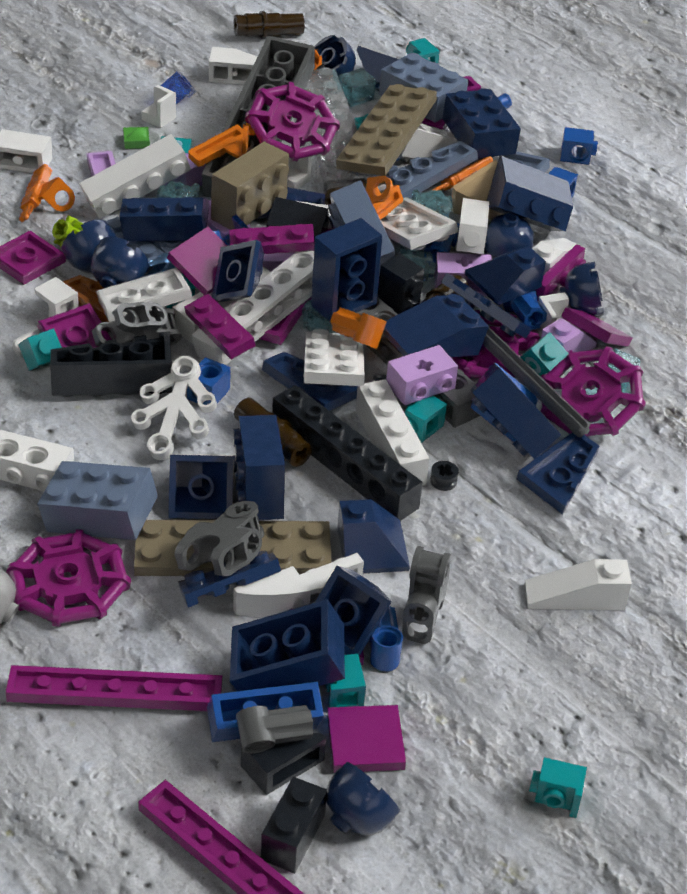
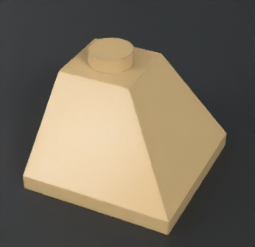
(475, 187)

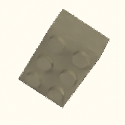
(249, 185)

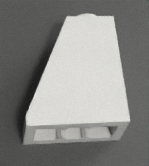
(473, 226)

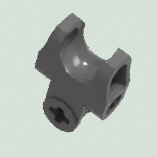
(141, 319)
(229, 539)
(426, 593)

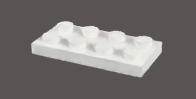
(417, 225)
(333, 359)

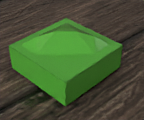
(136, 137)

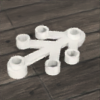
(173, 404)

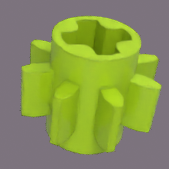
(64, 227)

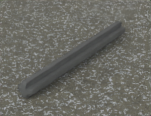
(536, 384)

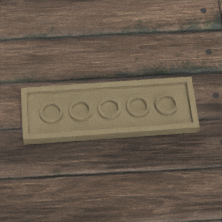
(386, 130)
(294, 543)

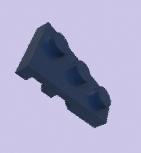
(200, 583)

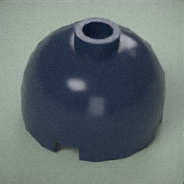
(336, 54)
(507, 234)
(80, 247)
(116, 262)
(584, 289)
(358, 803)

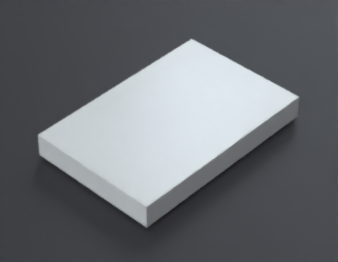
(162, 288)

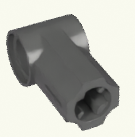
(264, 728)

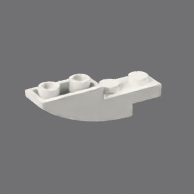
(288, 589)

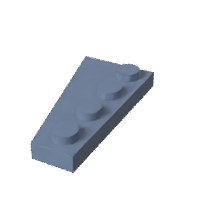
(428, 171)

